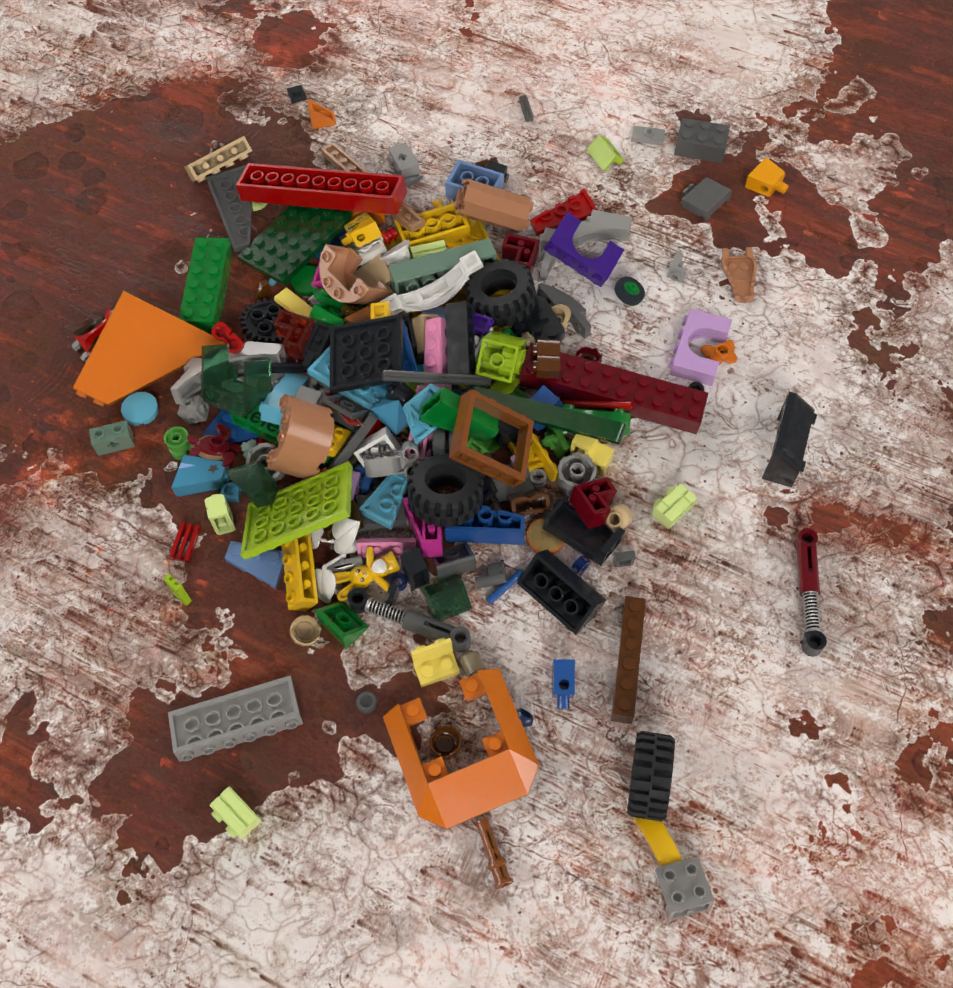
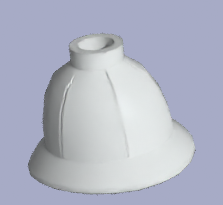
(397, 254)

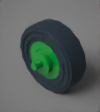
(629, 291)

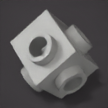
(194, 410)

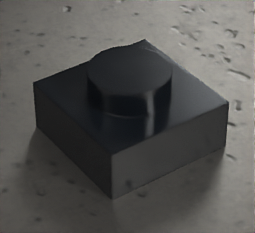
(296, 94)

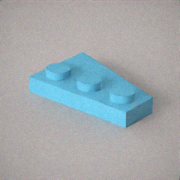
(386, 501)

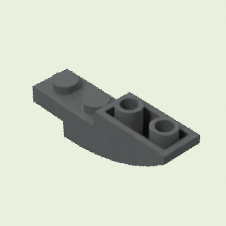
(578, 312)

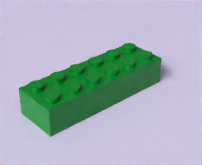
(206, 282)

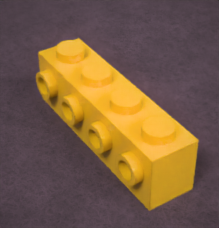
(299, 574)

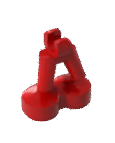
(223, 332)

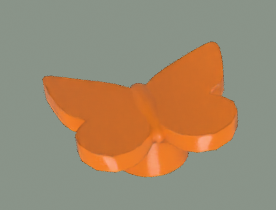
(721, 352)

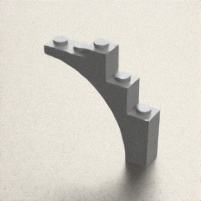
(597, 227)
(191, 380)

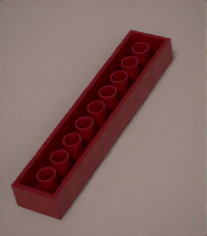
(593, 381)

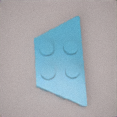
(412, 411)

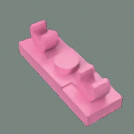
(384, 545)

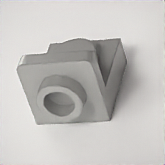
(675, 270)

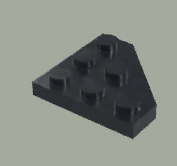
(540, 323)

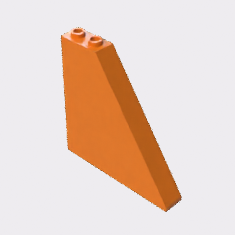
(137, 350)

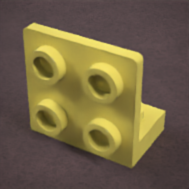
(434, 662)

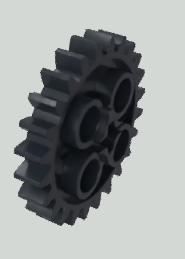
(259, 320)

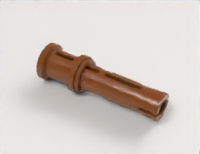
(496, 863)

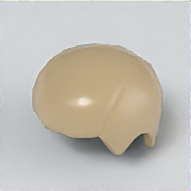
(305, 630)

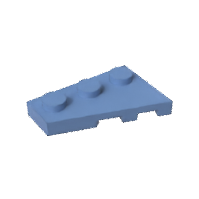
(265, 566)

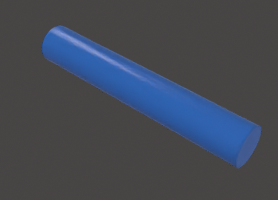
(504, 587)

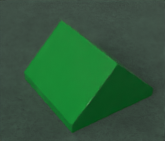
(341, 623)

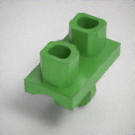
(557, 442)

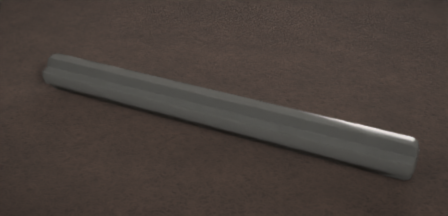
(436, 378)

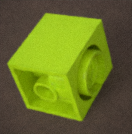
(501, 356)

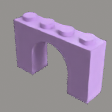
(698, 326)

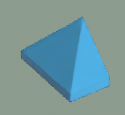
(391, 414)

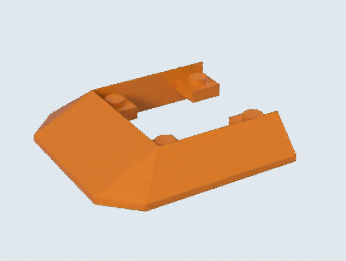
(476, 788)

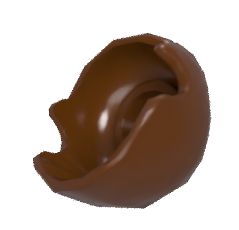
(446, 741)

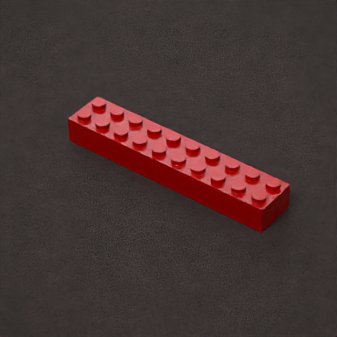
(322, 188)

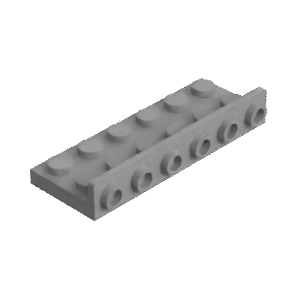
(234, 719)

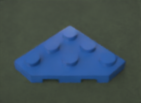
(238, 434)

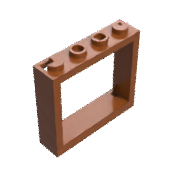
(480, 462)

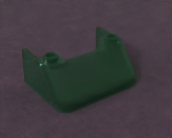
(221, 385)

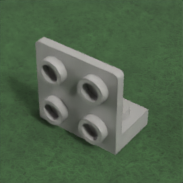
(684, 888)

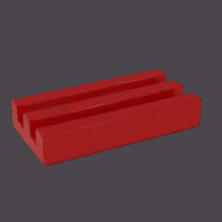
(183, 526)

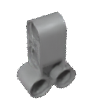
(392, 461)

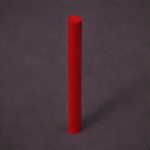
(599, 404)

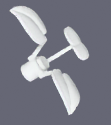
(344, 543)

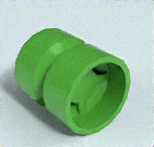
(177, 442)

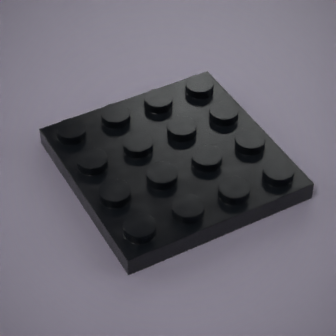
(364, 351)

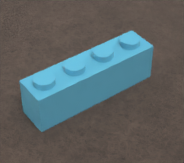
(287, 385)

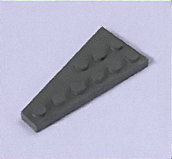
(233, 212)

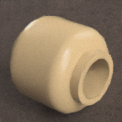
(619, 516)

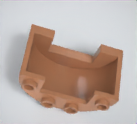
(339, 281)
(303, 438)

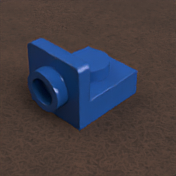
(365, 483)

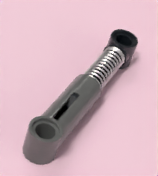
(410, 620)

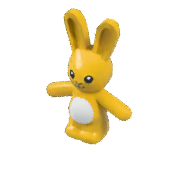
(363, 575)

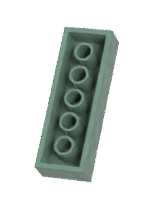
(423, 270)

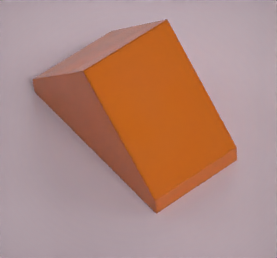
(320, 115)

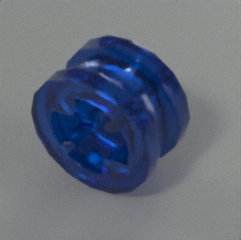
(581, 564)
(395, 575)

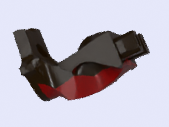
(87, 338)

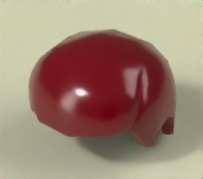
(589, 353)

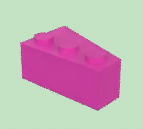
(427, 536)

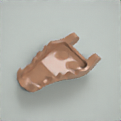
(740, 273)

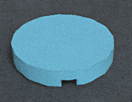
(139, 408)

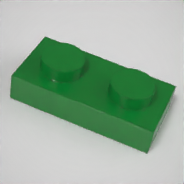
(322, 296)

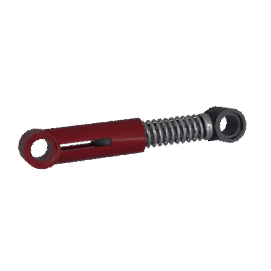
(809, 590)

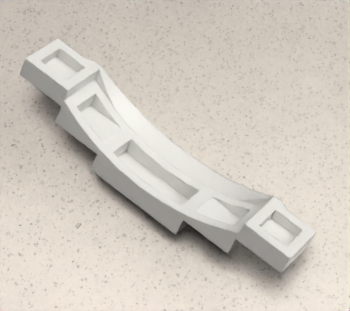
(437, 291)

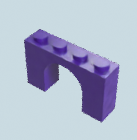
(562, 247)

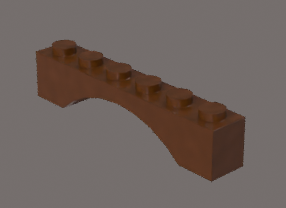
(628, 660)

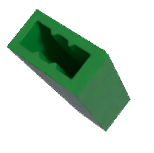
(442, 412)

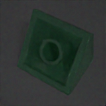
(446, 598)

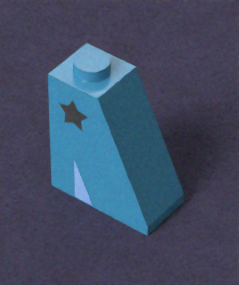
(199, 476)

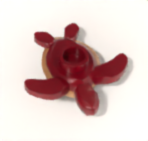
(215, 446)

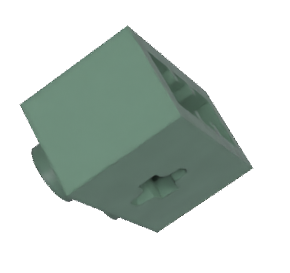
(112, 438)

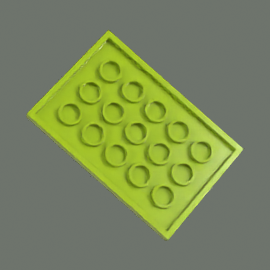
(298, 511)

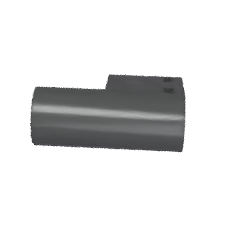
(496, 576)

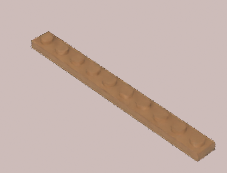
(344, 162)

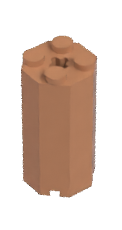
(493, 206)

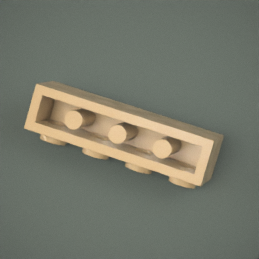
(221, 157)

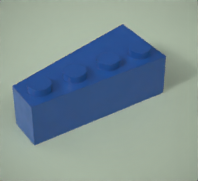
(489, 528)

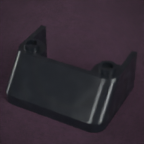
(790, 441)

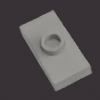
(648, 135)

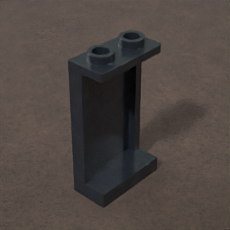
(568, 527)

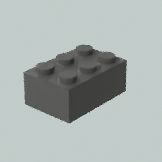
(702, 140)

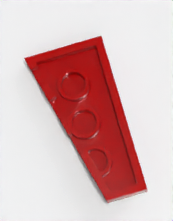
(577, 205)

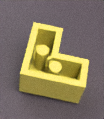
(599, 453)

